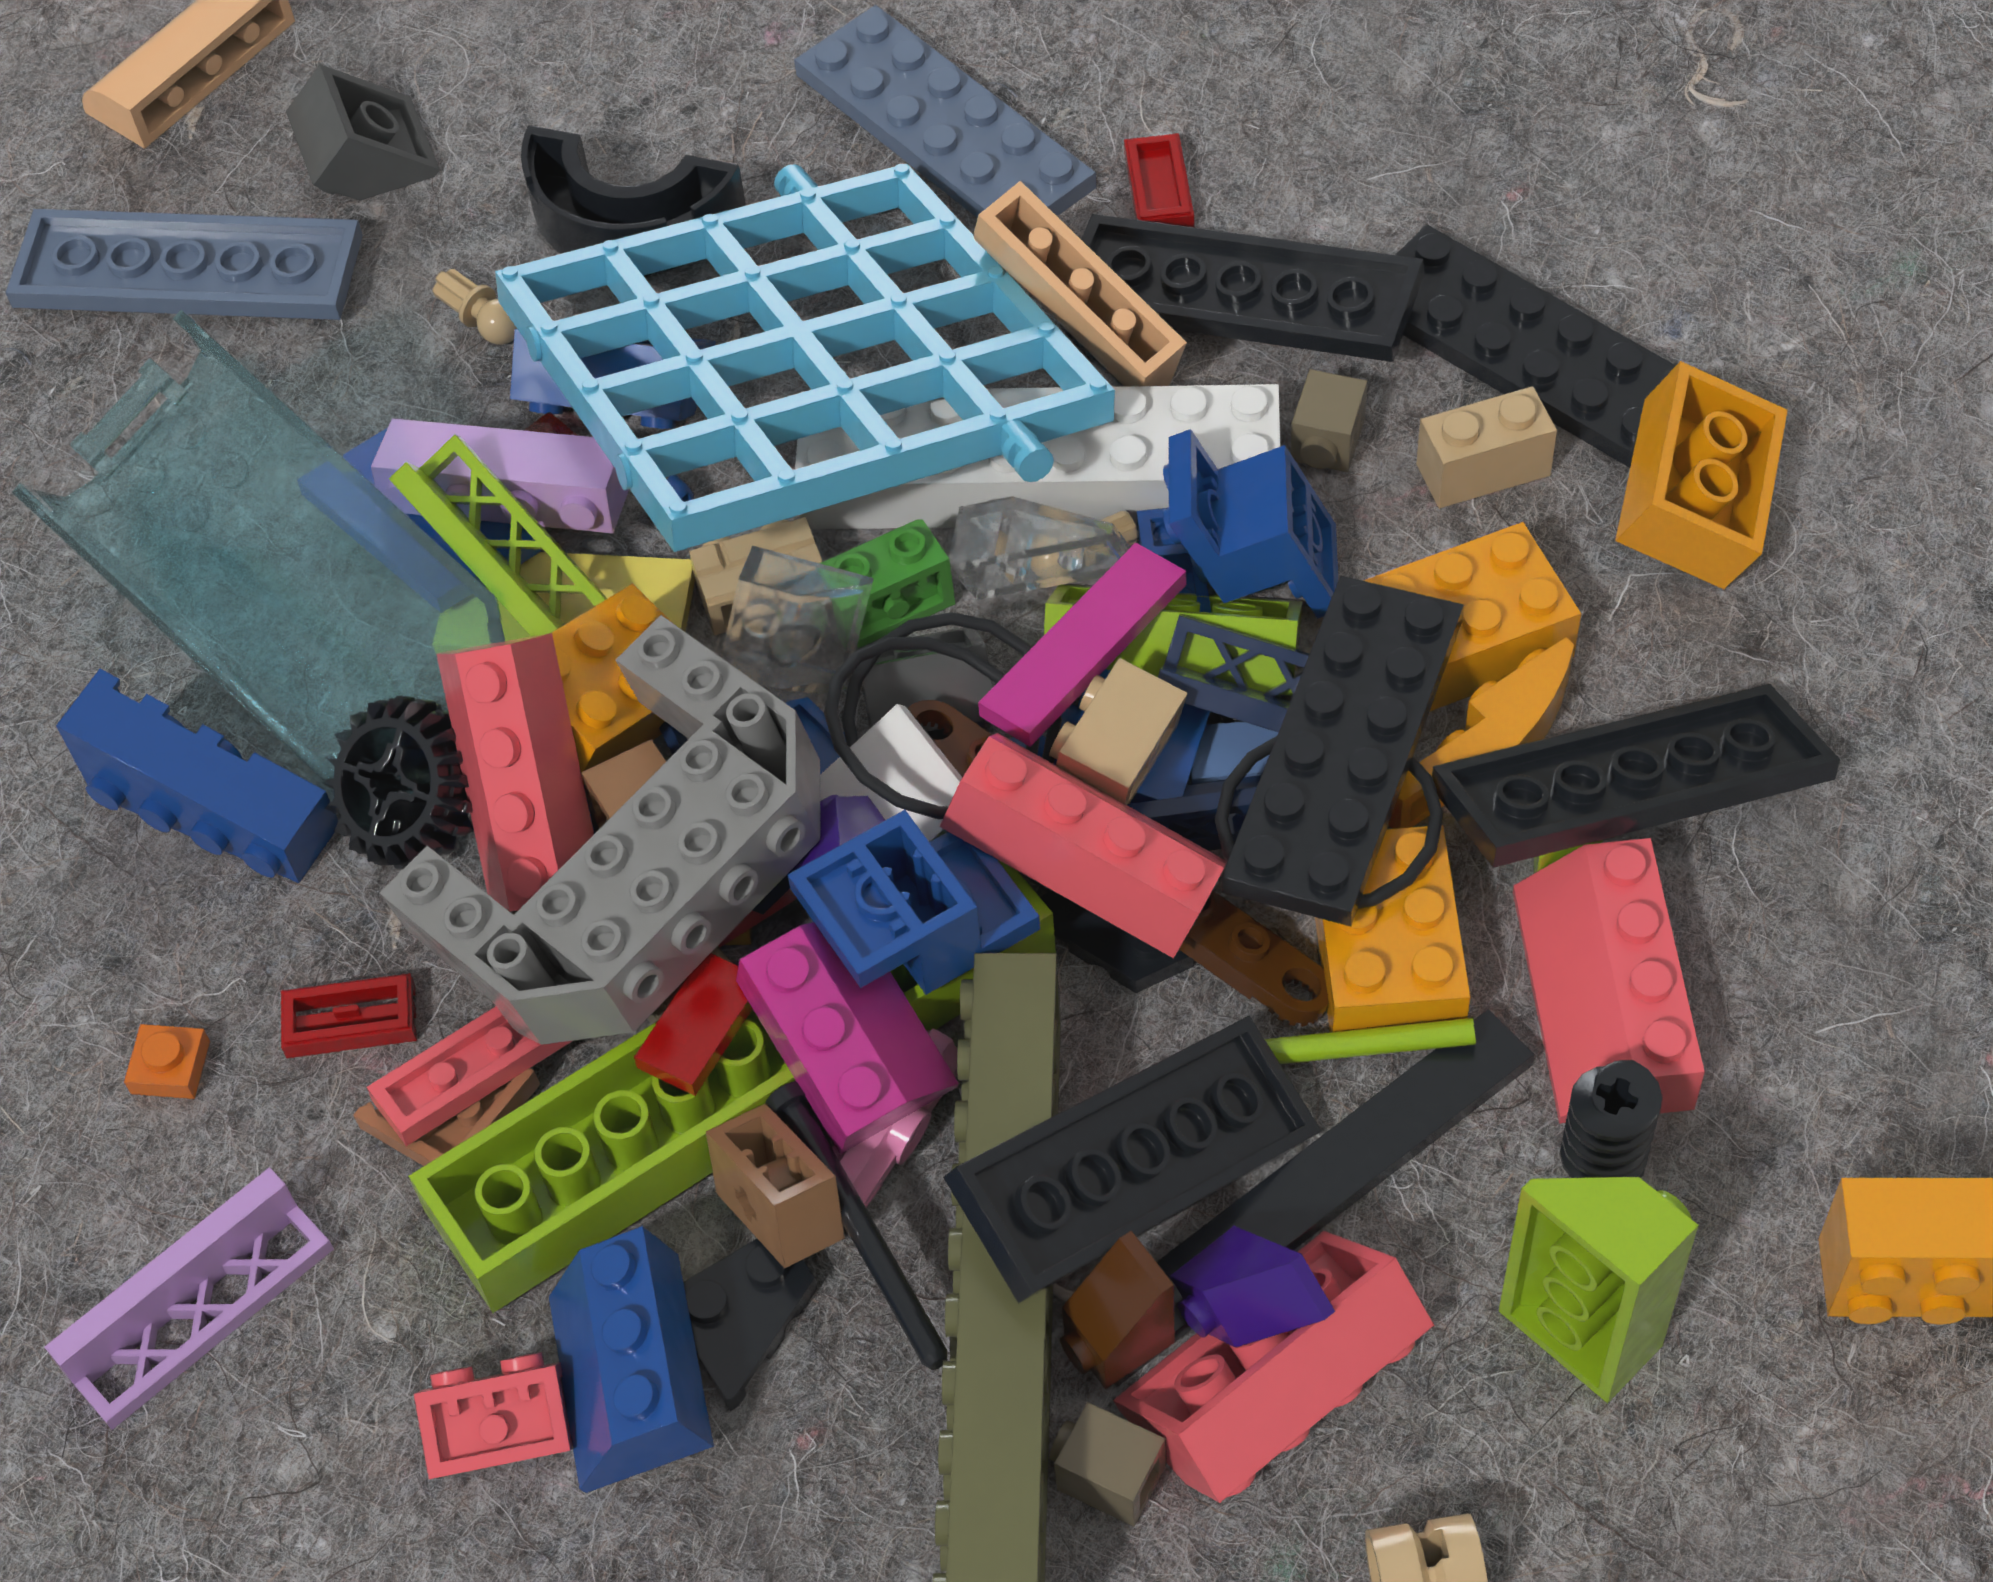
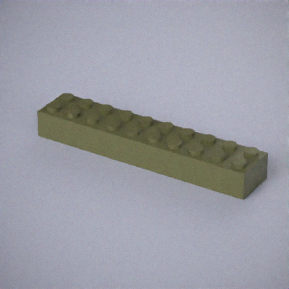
(999, 1349)

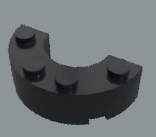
(583, 211)

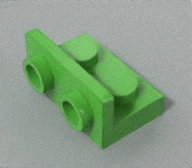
(908, 575)

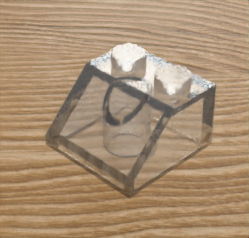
(794, 622)

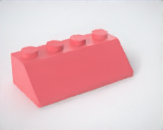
(517, 761)
(1082, 844)
(1608, 971)
(1244, 1405)

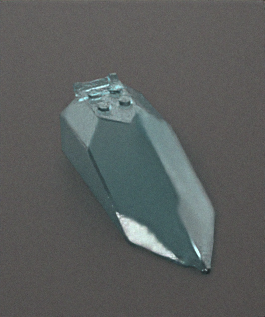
(266, 553)

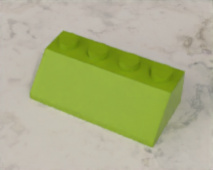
(1259, 617)
(1597, 1273)

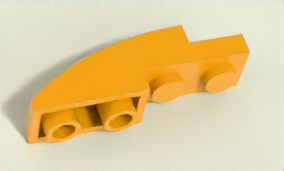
(1498, 717)

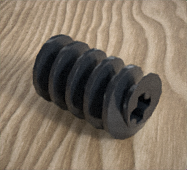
(1611, 1121)

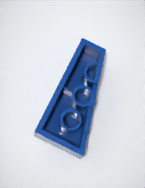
(194, 782)

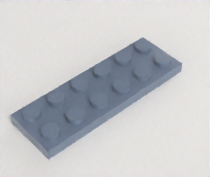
(939, 116)
(185, 264)

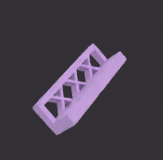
(174, 1281)

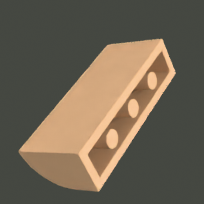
(183, 65)
(1079, 289)

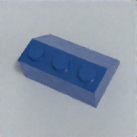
(534, 384)
(628, 1359)

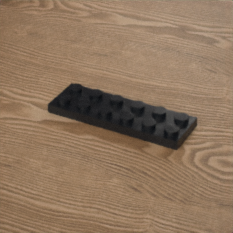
(1263, 286)
(1527, 338)
(1343, 751)
(1632, 774)
(1130, 1157)

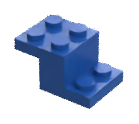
(1250, 523)
(912, 903)

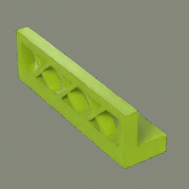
(480, 553)

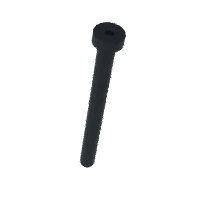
(795, 1110)

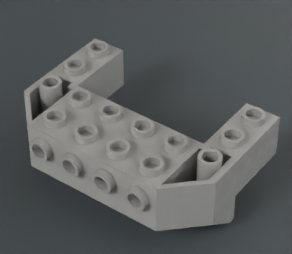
(657, 878)

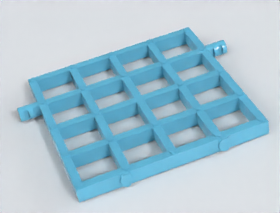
(805, 346)

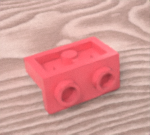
(492, 1418)

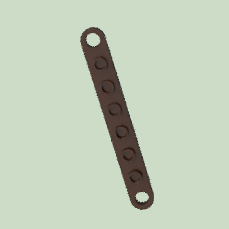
(1221, 937)

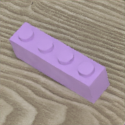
(554, 476)

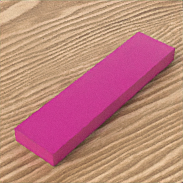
(1082, 644)

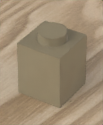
(1328, 420)
(1108, 1463)

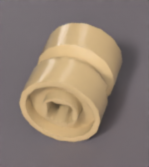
(1441, 1553)

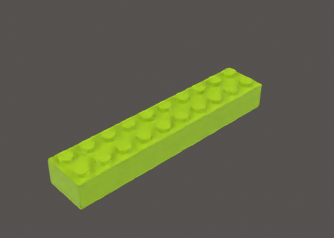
(614, 1146)

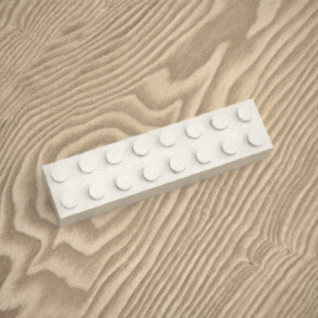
(1092, 469)

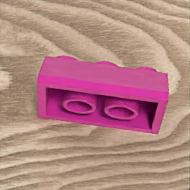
(847, 1046)

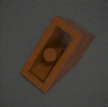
(1119, 1313)

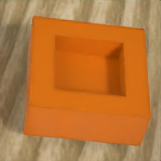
(167, 1061)

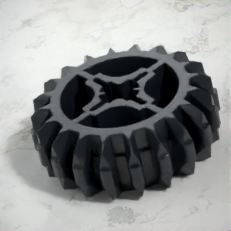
(391, 814)

